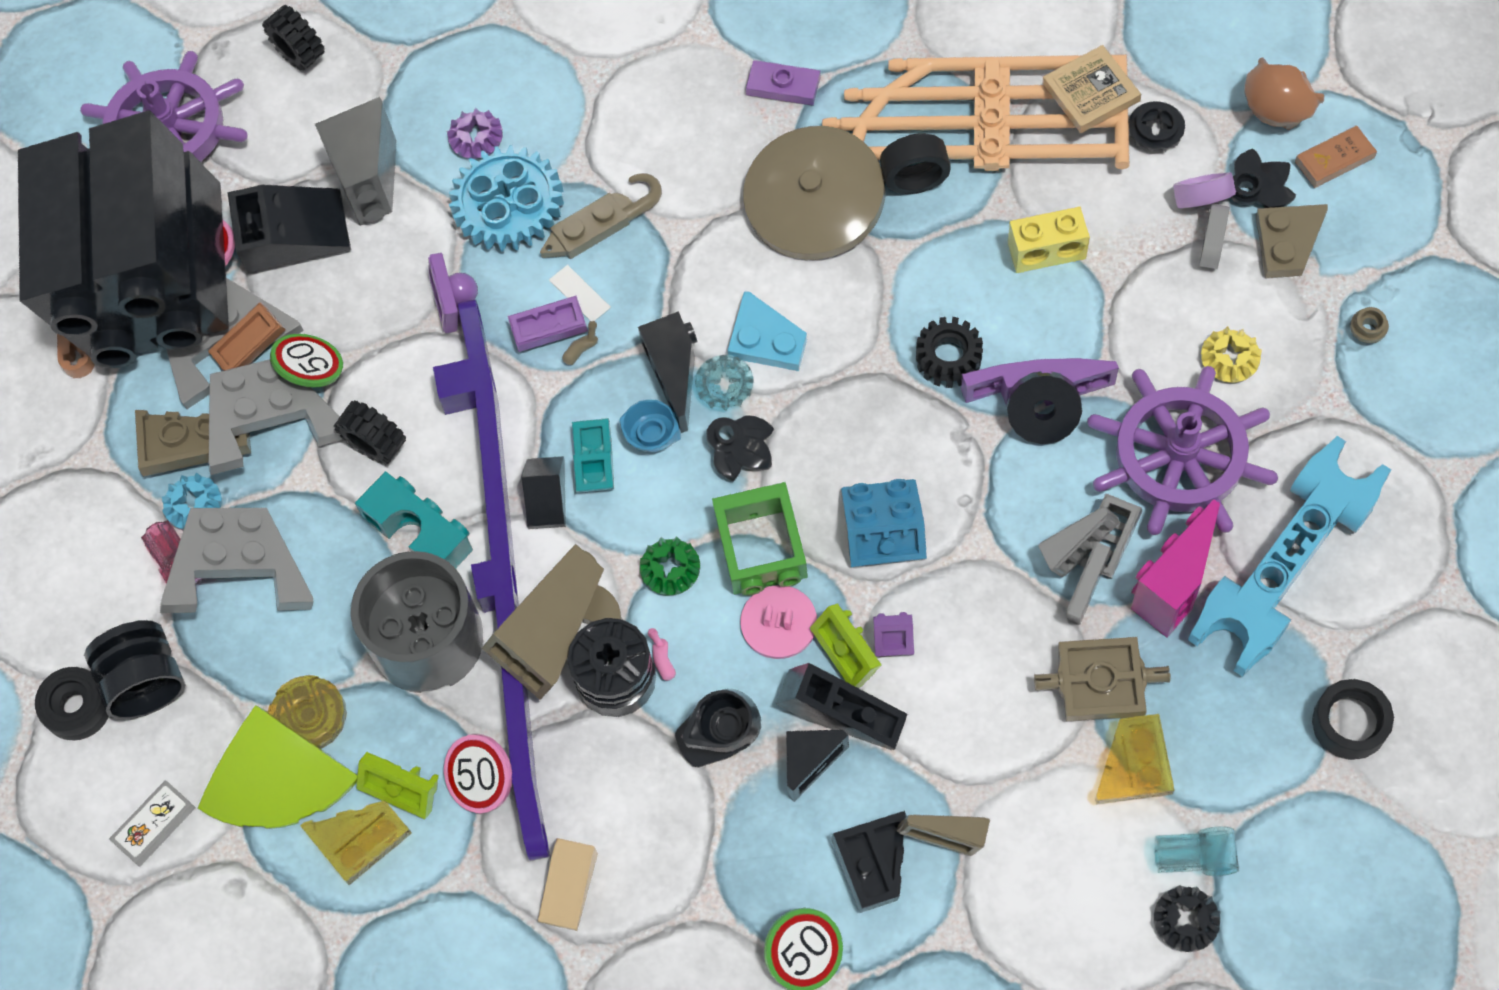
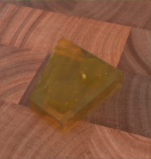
(1136, 762)
(357, 838)

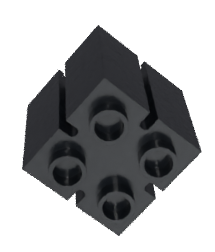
(121, 240)

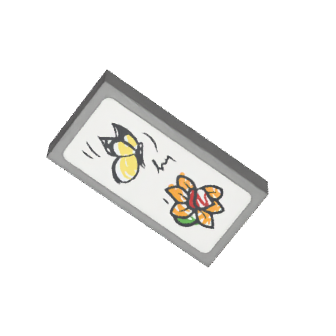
(152, 823)

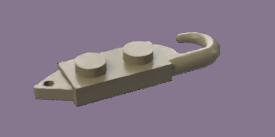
(599, 220)

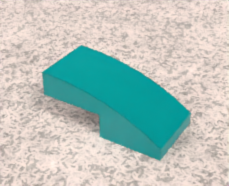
(593, 455)

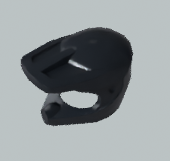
(718, 727)

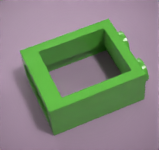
(752, 505)

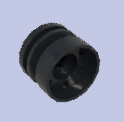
(134, 669)
(617, 687)

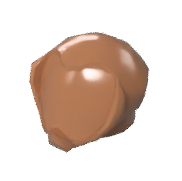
(1280, 94)

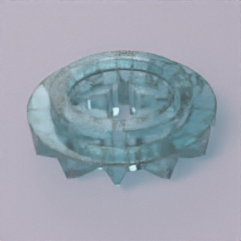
(711, 374)

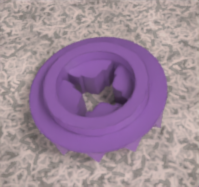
(487, 139)

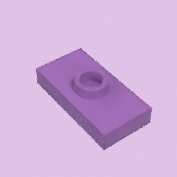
(783, 82)
(547, 323)

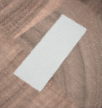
(572, 284)

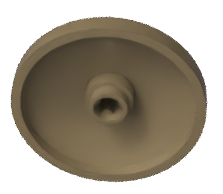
(814, 192)

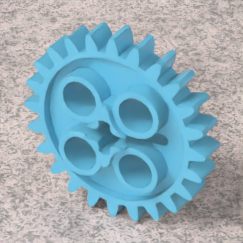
(506, 198)

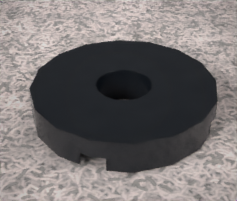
(1050, 426)

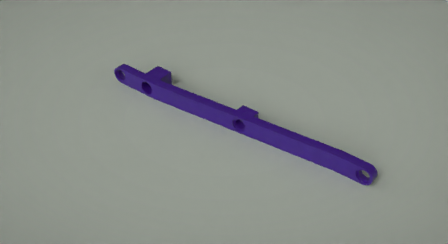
(461, 388)

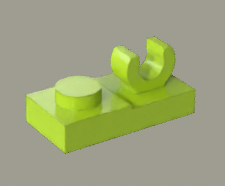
(845, 645)
(396, 786)

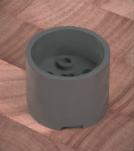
(410, 594)

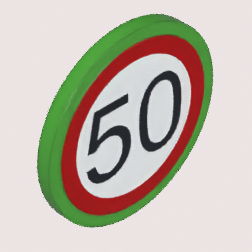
(306, 360)
(803, 949)

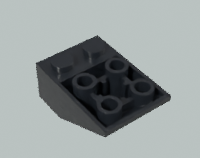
(287, 224)

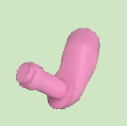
(660, 656)

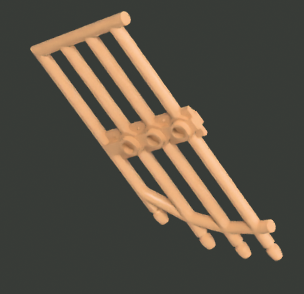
(991, 110)

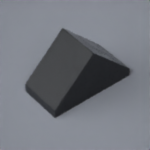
(544, 492)
(810, 756)

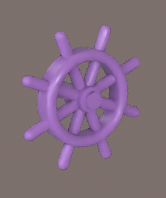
(148, 90)
(1181, 449)

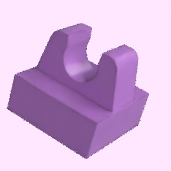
(893, 634)

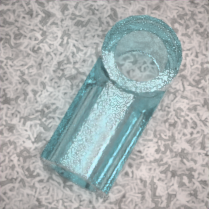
(1208, 851)

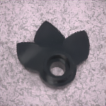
(1263, 180)
(743, 449)

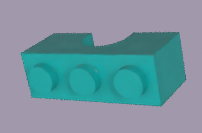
(392, 505)

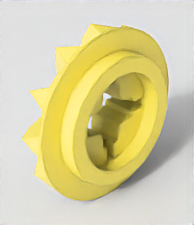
(1246, 361)

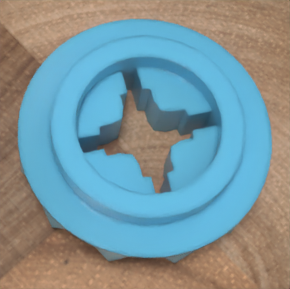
(201, 487)

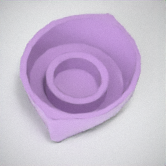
(1204, 190)

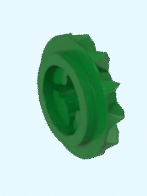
(679, 578)

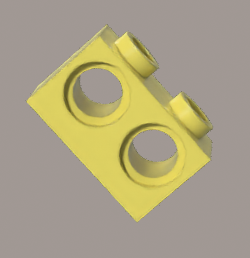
(1048, 239)

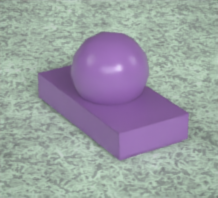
(449, 291)

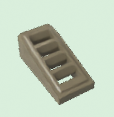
(954, 833)

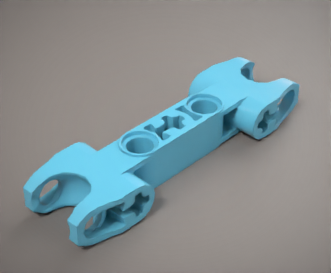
(1251, 608)

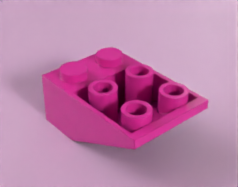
(1171, 584)

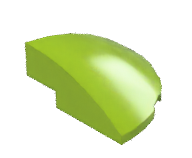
(273, 776)

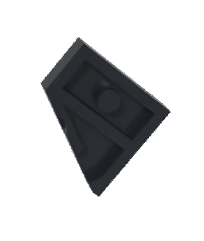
(872, 860)

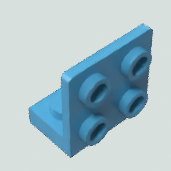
(884, 522)

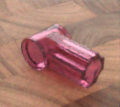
(162, 544)

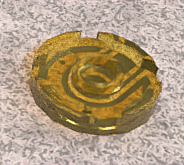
(311, 708)

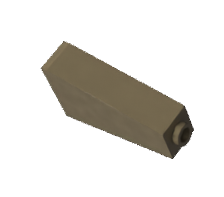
(539, 631)

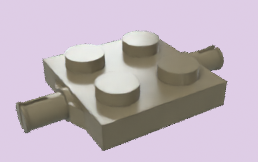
(1101, 678)

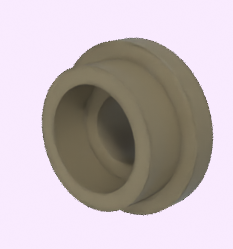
(1373, 317)

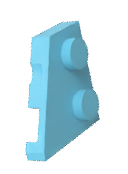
(766, 336)

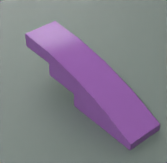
(1086, 375)

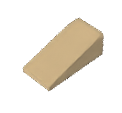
(567, 884)

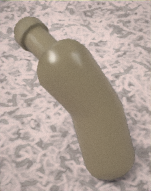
(580, 345)

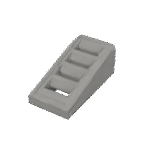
(1133, 514)
(1076, 541)

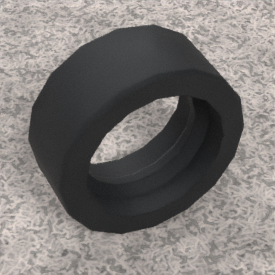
(911, 150)
(1368, 695)

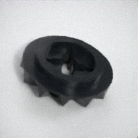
(1171, 126)
(1187, 937)

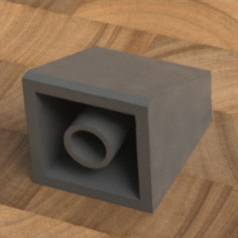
(363, 157)

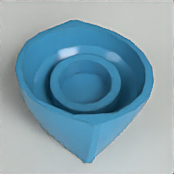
(650, 426)

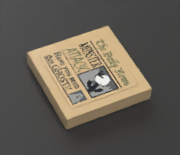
(1091, 88)

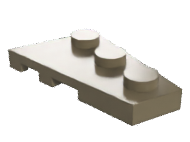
(175, 441)

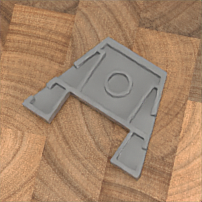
(189, 381)
(257, 399)
(231, 546)

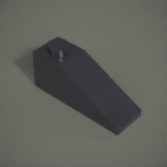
(672, 358)
(840, 706)

